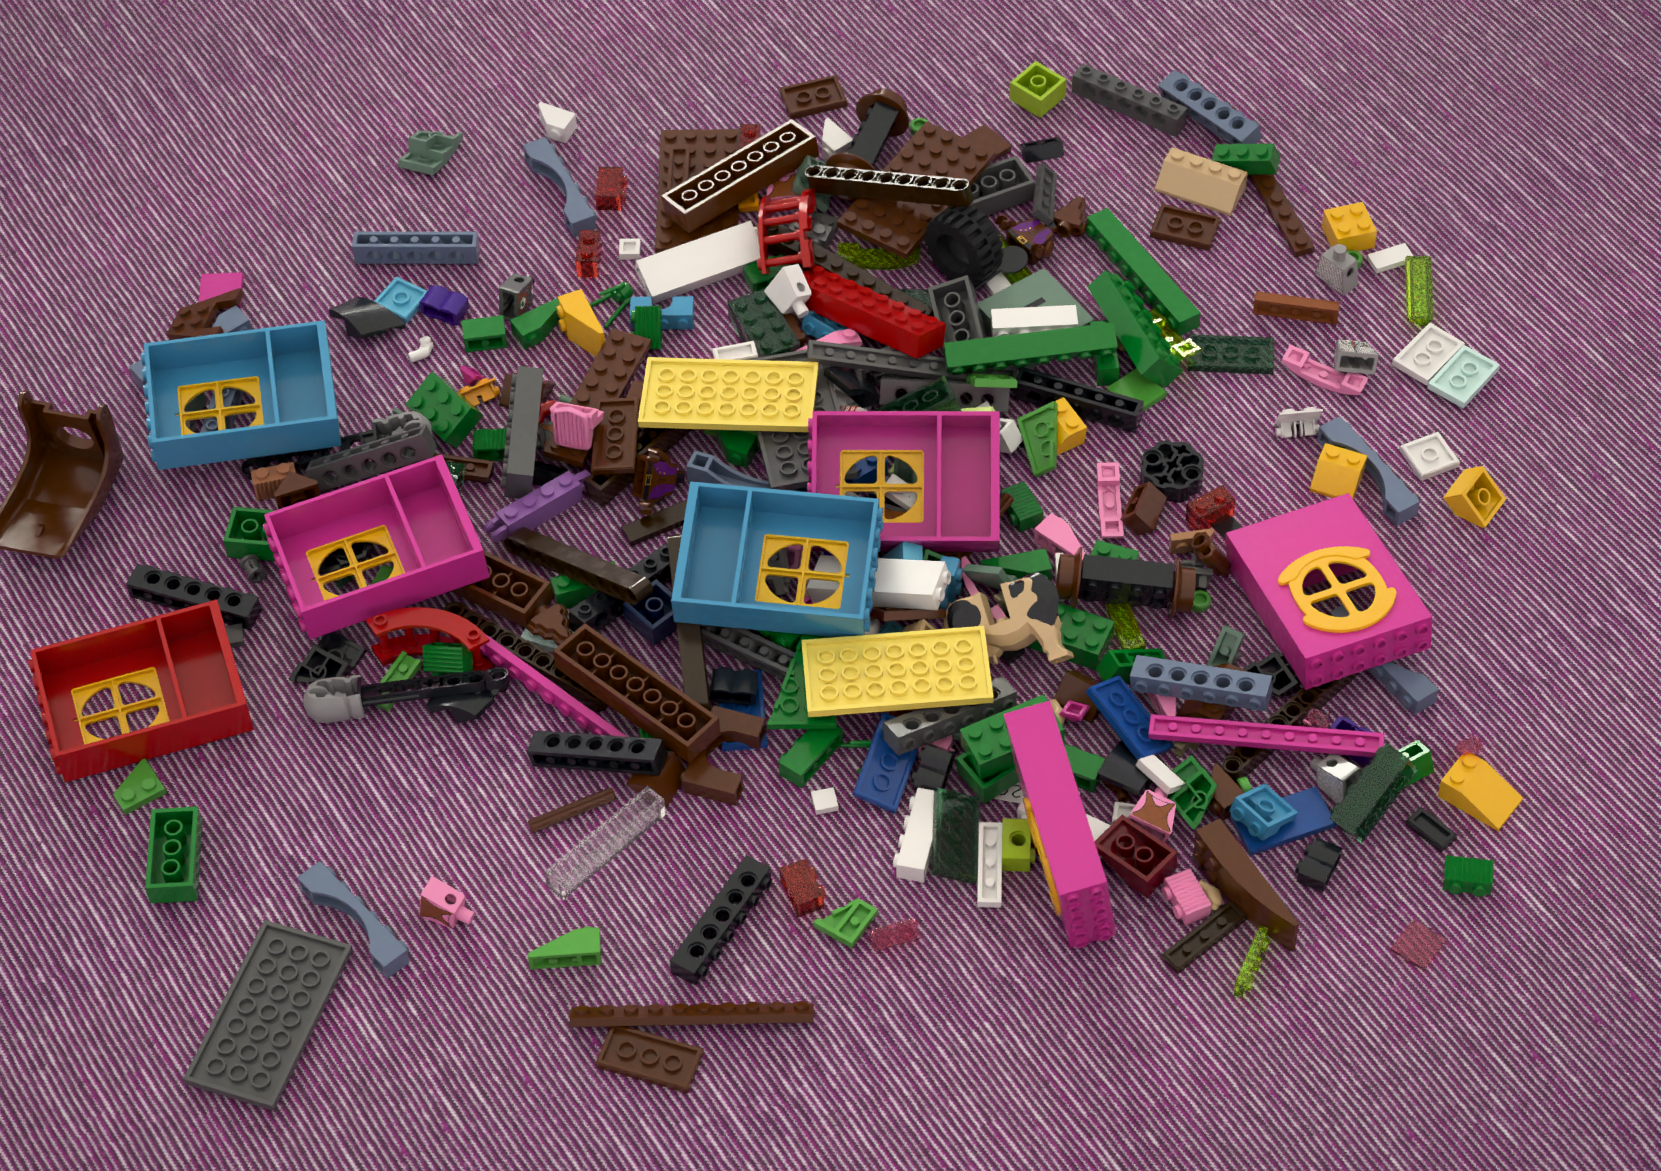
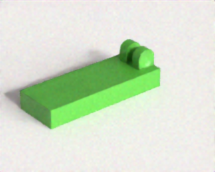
(403, 668)

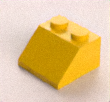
(1070, 428)
(1338, 472)
(1475, 496)

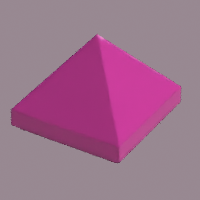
(470, 375)
(1074, 711)

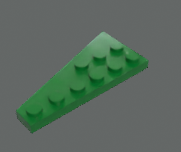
(791, 706)

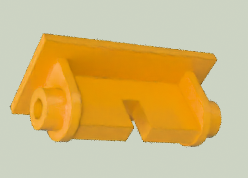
(483, 389)

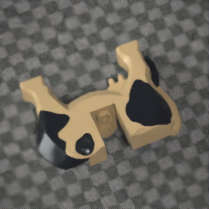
(1032, 613)

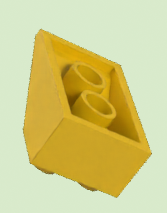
(580, 322)
(1479, 791)

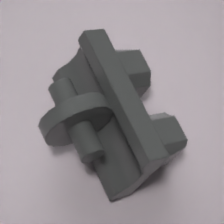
(1203, 575)

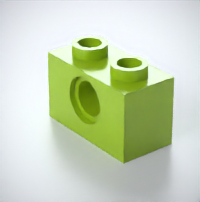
(1017, 857)

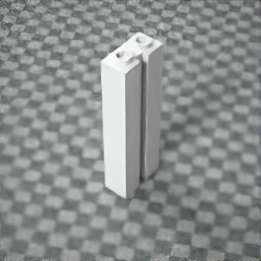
(698, 262)
(897, 585)

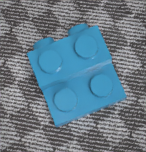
(819, 326)
(955, 586)
(1262, 811)

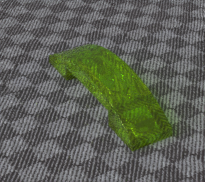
(875, 258)
(1181, 348)

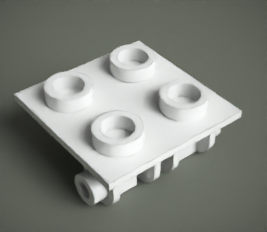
(1304, 419)

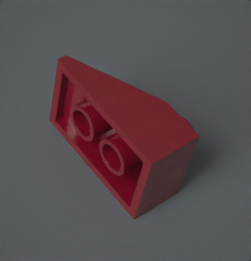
(1136, 855)

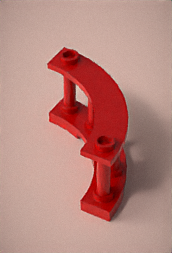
(806, 204)
(429, 618)

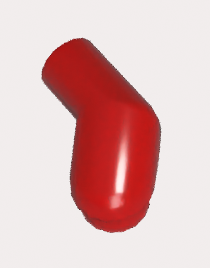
(545, 410)

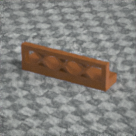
(1296, 307)

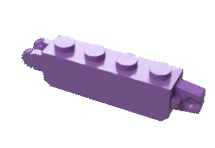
(538, 505)

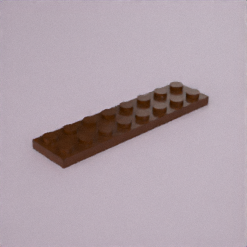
(605, 379)

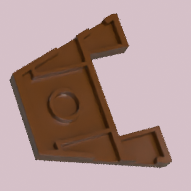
(197, 318)

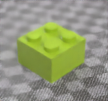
(1038, 89)

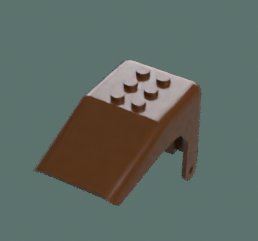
(60, 478)

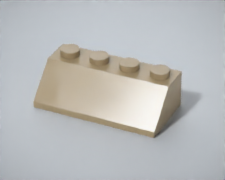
(1201, 181)

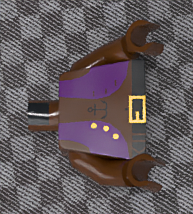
(1030, 236)
(655, 478)

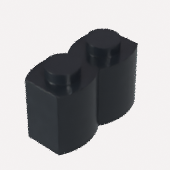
(734, 686)
(933, 768)
(1318, 864)

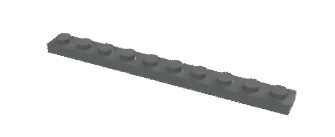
(888, 361)

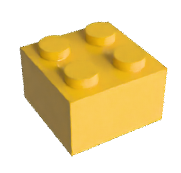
(1350, 227)

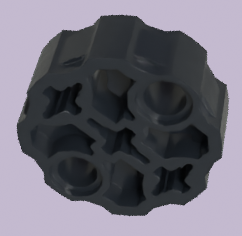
(1173, 469)

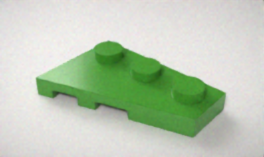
(1040, 438)

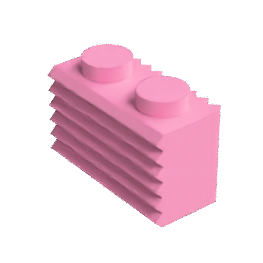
(1187, 897)

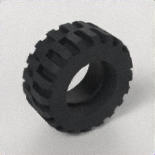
(964, 244)

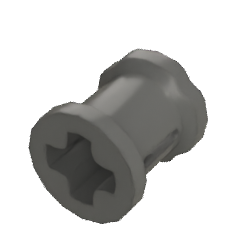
(253, 568)

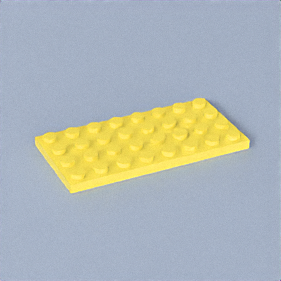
(728, 394)
(896, 671)

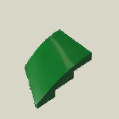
(1196, 793)

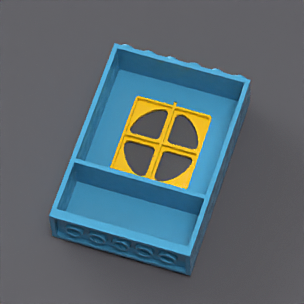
(278, 366)
(737, 530)

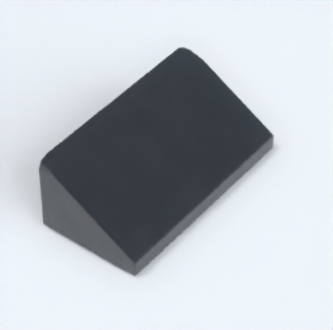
(1042, 150)
(545, 472)

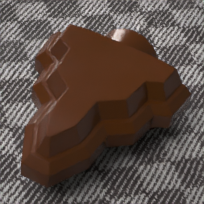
(1071, 218)
(1210, 554)
(550, 623)

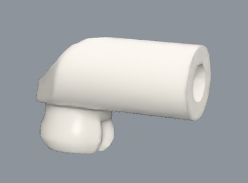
(423, 351)

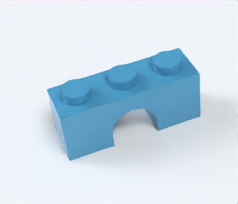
(677, 316)

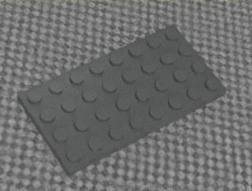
(787, 453)
(268, 1015)

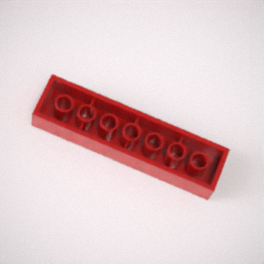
(873, 314)

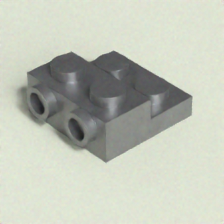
(823, 228)

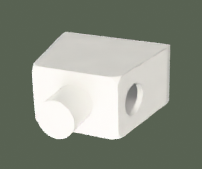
(790, 291)

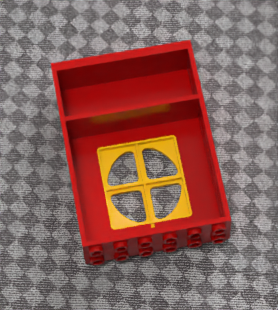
(174, 654)

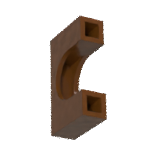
(717, 784)

